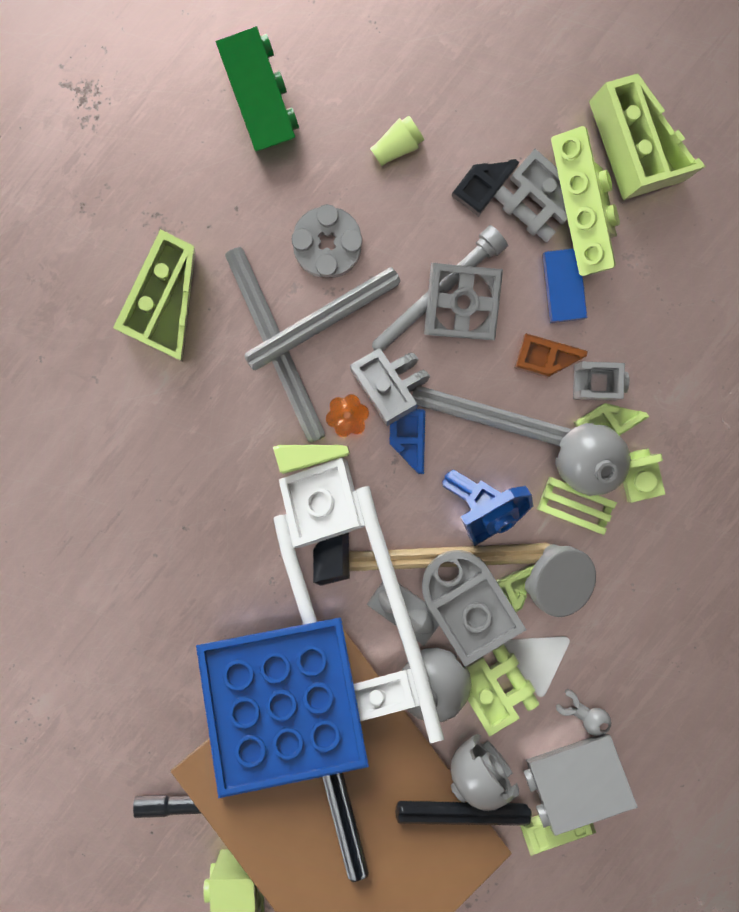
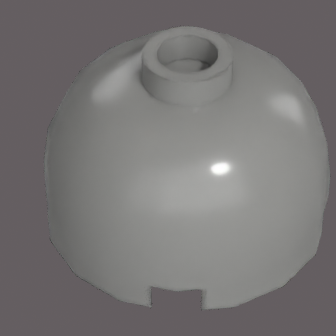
(593, 459)
(448, 683)
(481, 776)

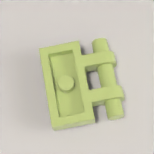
(488, 698)

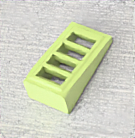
(298, 457)

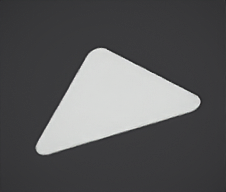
(539, 659)

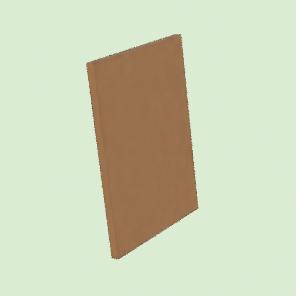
(291, 843)

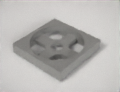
(487, 329)

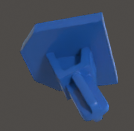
(489, 509)

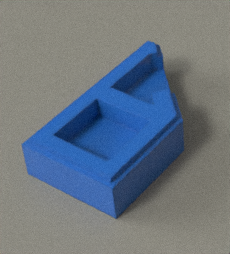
(408, 438)

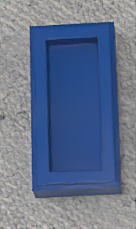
(564, 286)

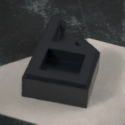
(331, 560)

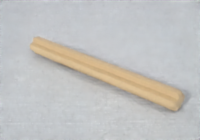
(423, 556)

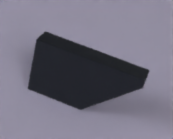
(482, 184)

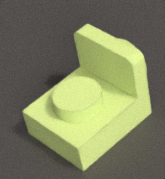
(644, 476)

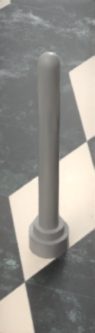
(489, 244)

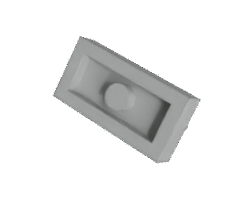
(421, 618)

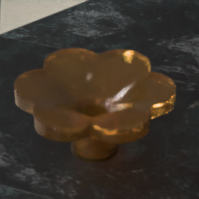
(353, 424)

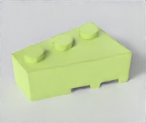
(639, 139)
(160, 297)

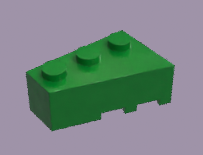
(257, 88)

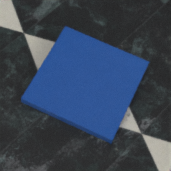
(280, 707)

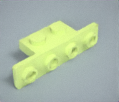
(586, 201)

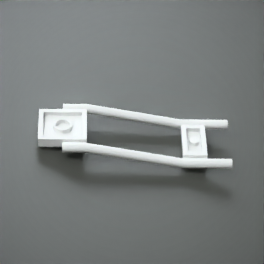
(325, 505)

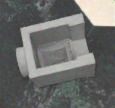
(600, 381)

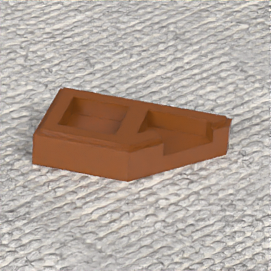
(546, 356)

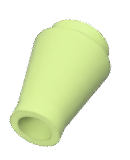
(398, 141)

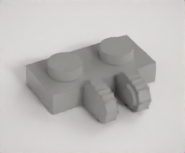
(384, 386)

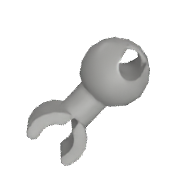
(591, 718)

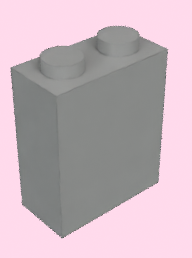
(579, 784)

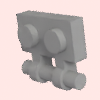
(541, 182)

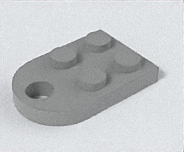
(470, 607)

